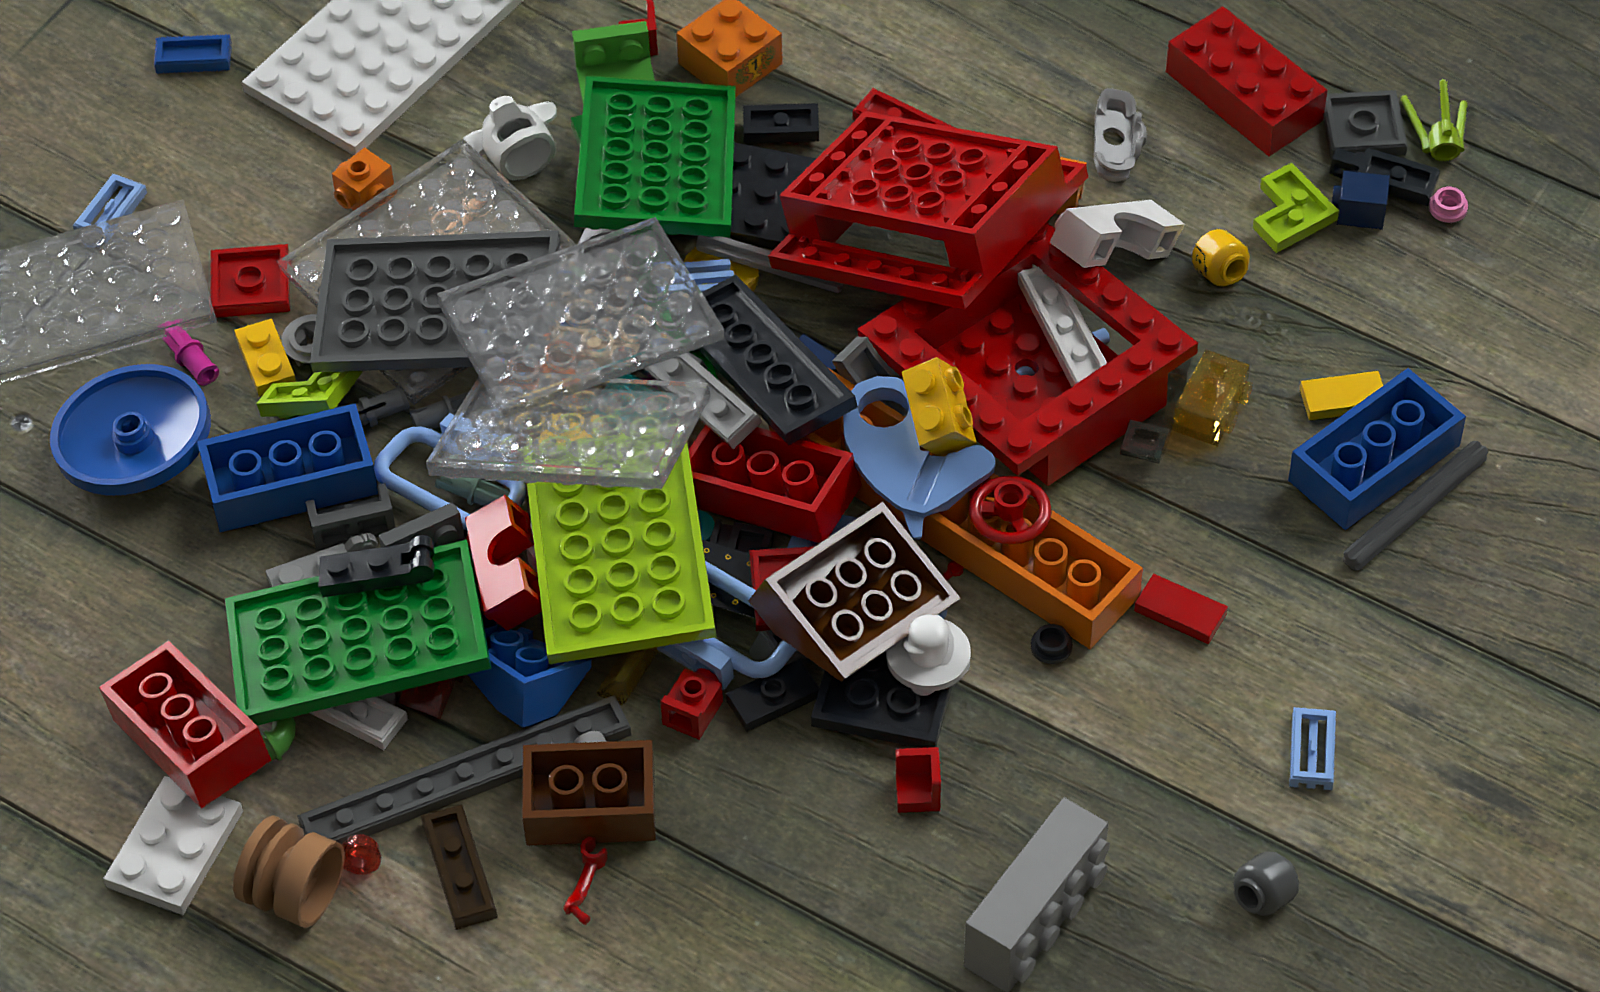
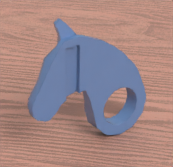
(898, 468)

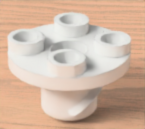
(931, 656)

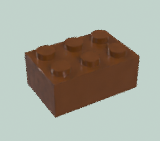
(588, 792)

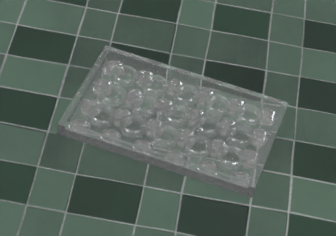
(100, 290)
(579, 317)
(599, 436)

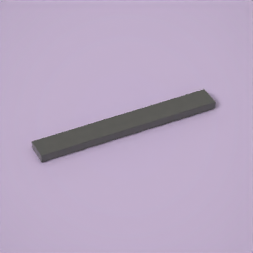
(457, 776)

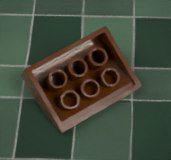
(853, 594)

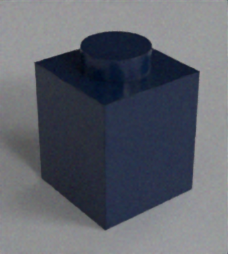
(1361, 199)

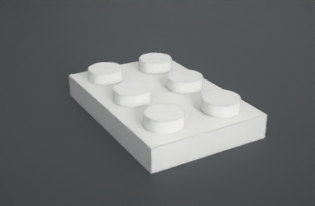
(172, 847)

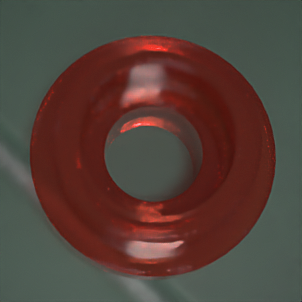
(361, 855)

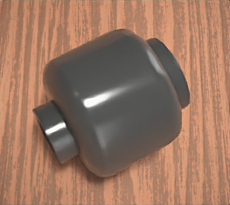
(1265, 883)

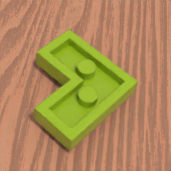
(1298, 212)
(318, 394)

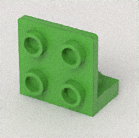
(613, 53)

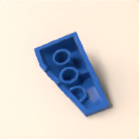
(521, 678)

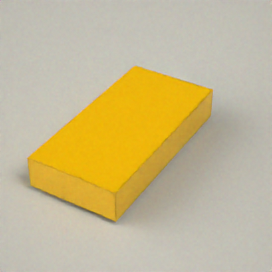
(1337, 394)

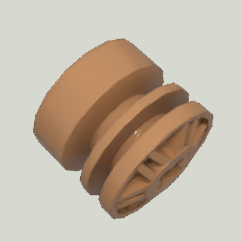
(288, 871)

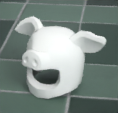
(516, 137)

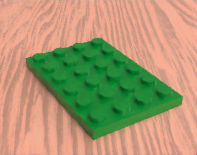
(656, 155)
(319, 653)

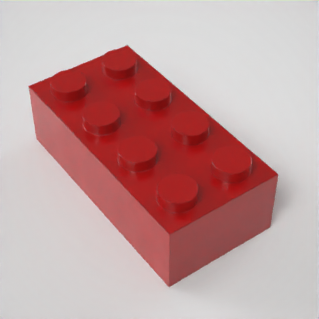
(1246, 81)
(774, 484)
(185, 724)

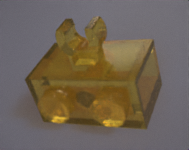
(1212, 398)

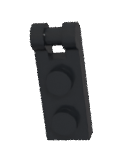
(377, 568)

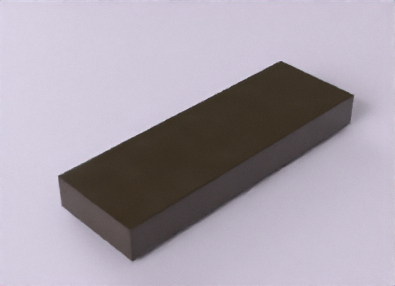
(459, 867)

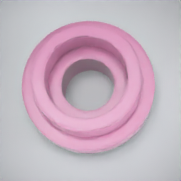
(1448, 205)

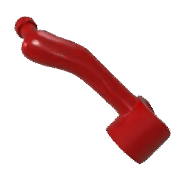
(591, 863)

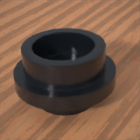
(1051, 644)

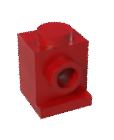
(692, 702)

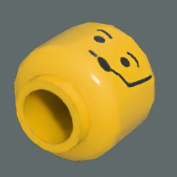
(1220, 257)

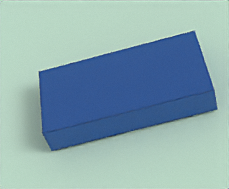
(192, 54)

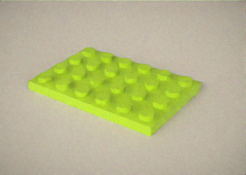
(620, 566)

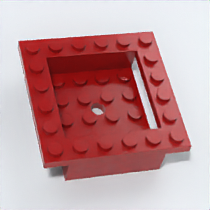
(927, 181)
(1040, 418)

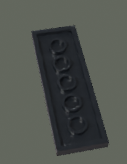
(772, 365)

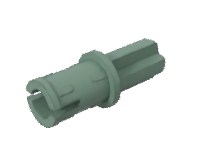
(472, 489)

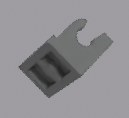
(342, 522)

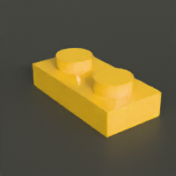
(264, 355)

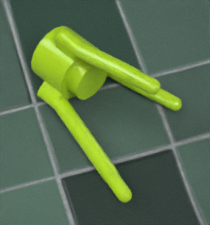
(1444, 139)

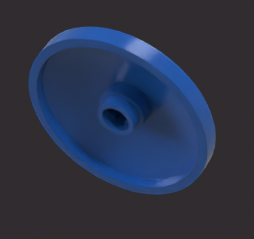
(130, 429)

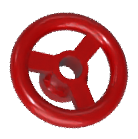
(1009, 502)

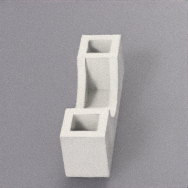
(1093, 231)

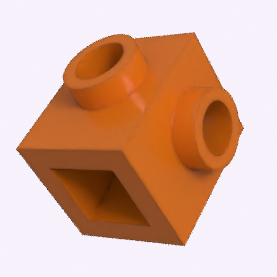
(361, 179)

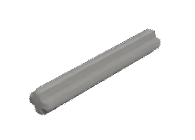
(756, 258)

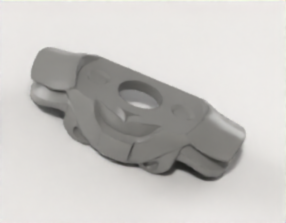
(1117, 114)

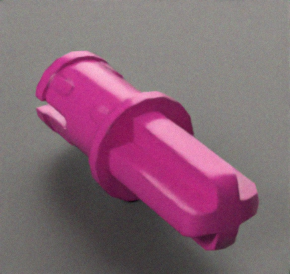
(191, 355)

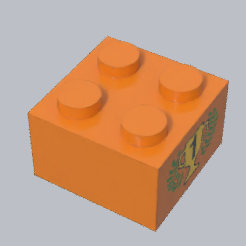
(730, 46)

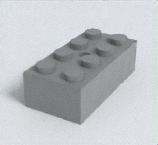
(1036, 896)

